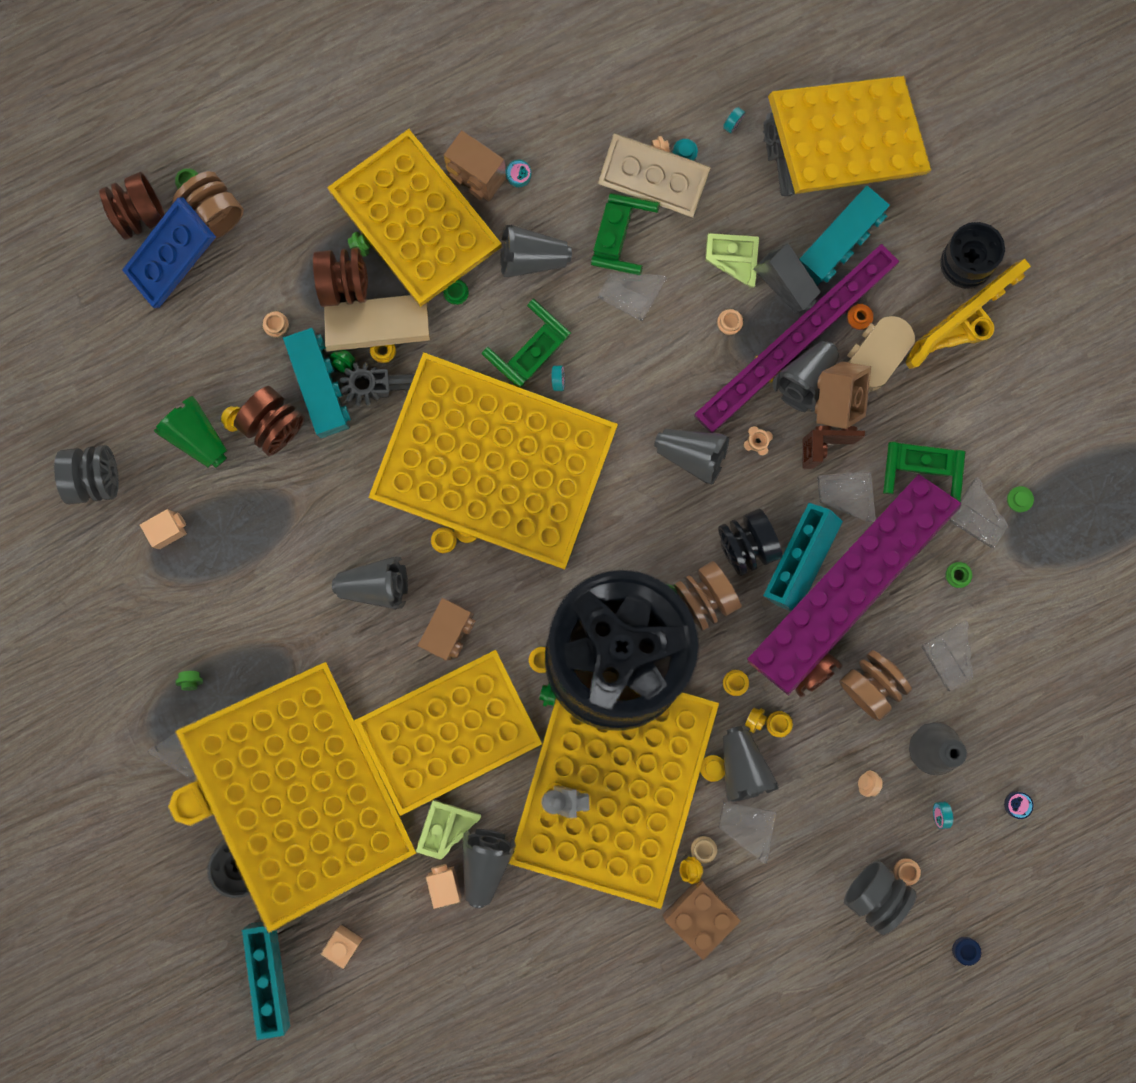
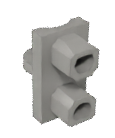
(565, 801)

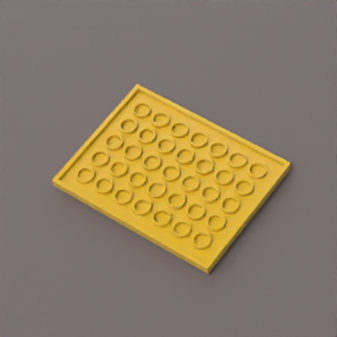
(493, 461)
(295, 795)
(637, 798)

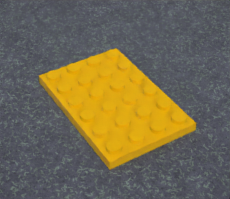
(849, 134)
(414, 217)
(448, 732)

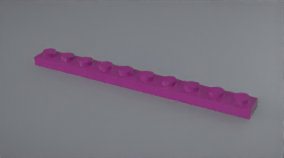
(796, 338)

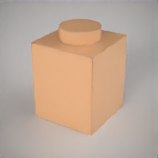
(164, 528)
(443, 886)
(341, 946)

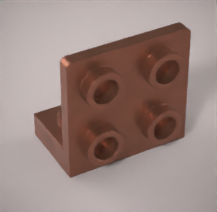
(816, 443)

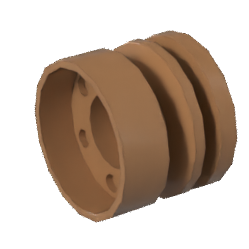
(211, 202)
(709, 594)
(878, 682)

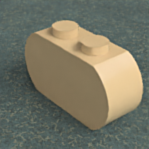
(883, 348)

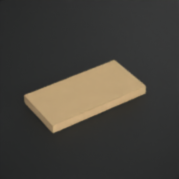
(654, 175)
(375, 323)

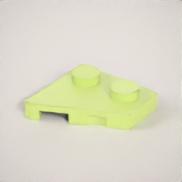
(734, 255)
(444, 828)

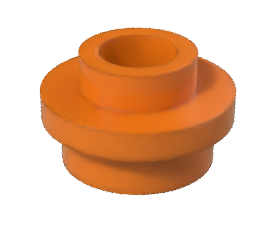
(852, 318)

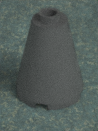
(531, 252)
(800, 378)
(694, 451)
(374, 583)
(937, 749)
(745, 767)
(484, 864)

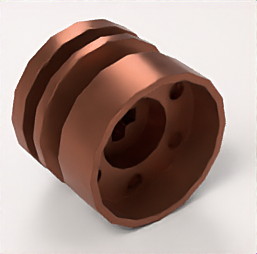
(131, 206)
(340, 277)
(268, 420)

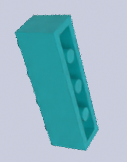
(843, 234)
(316, 382)
(803, 557)
(266, 981)

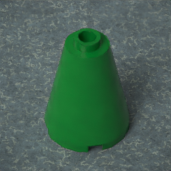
(192, 433)

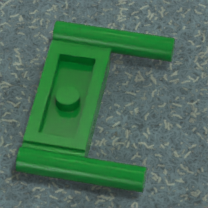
(613, 232)
(535, 351)
(925, 461)

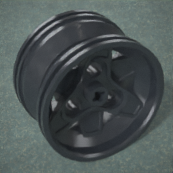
(627, 629)

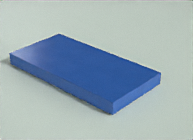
(168, 253)

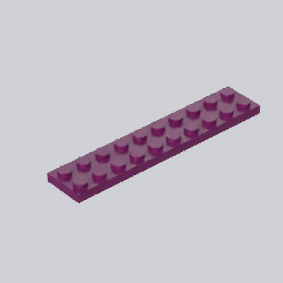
(853, 584)

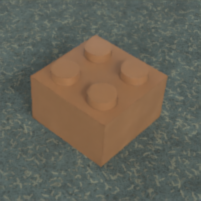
(475, 166)
(843, 394)
(446, 630)
(701, 918)

